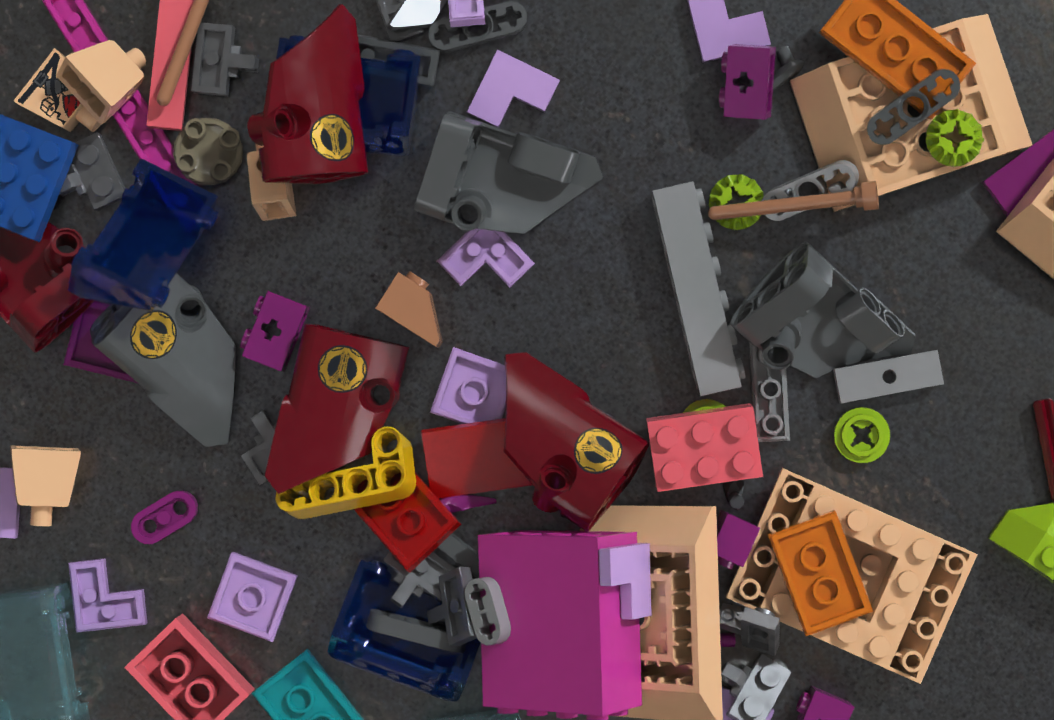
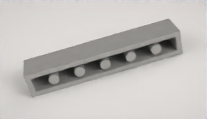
(696, 288)

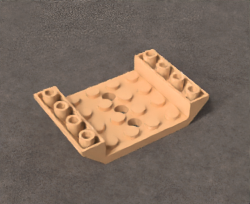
(844, 96)

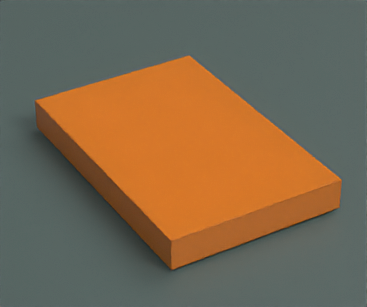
(820, 573)

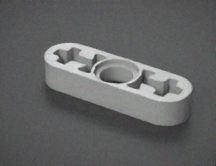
(828, 171)

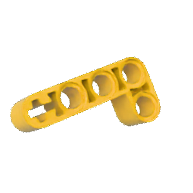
(346, 481)

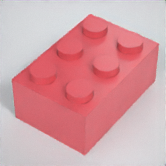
(704, 447)
(189, 674)

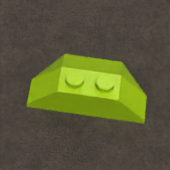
(1029, 537)

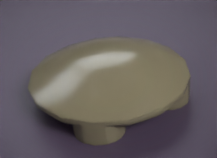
(208, 151)

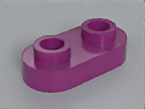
(165, 517)

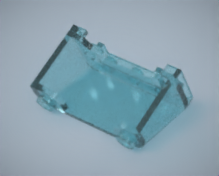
(37, 657)

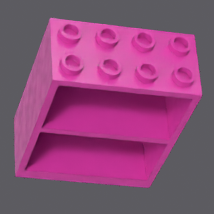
(566, 630)

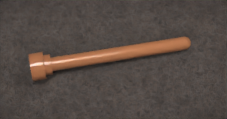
(181, 52)
(862, 196)

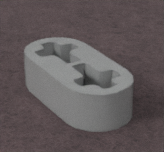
(487, 611)

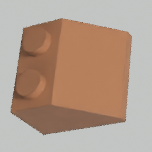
(412, 307)

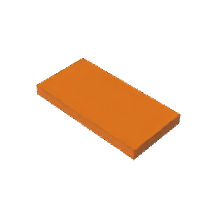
(895, 47)

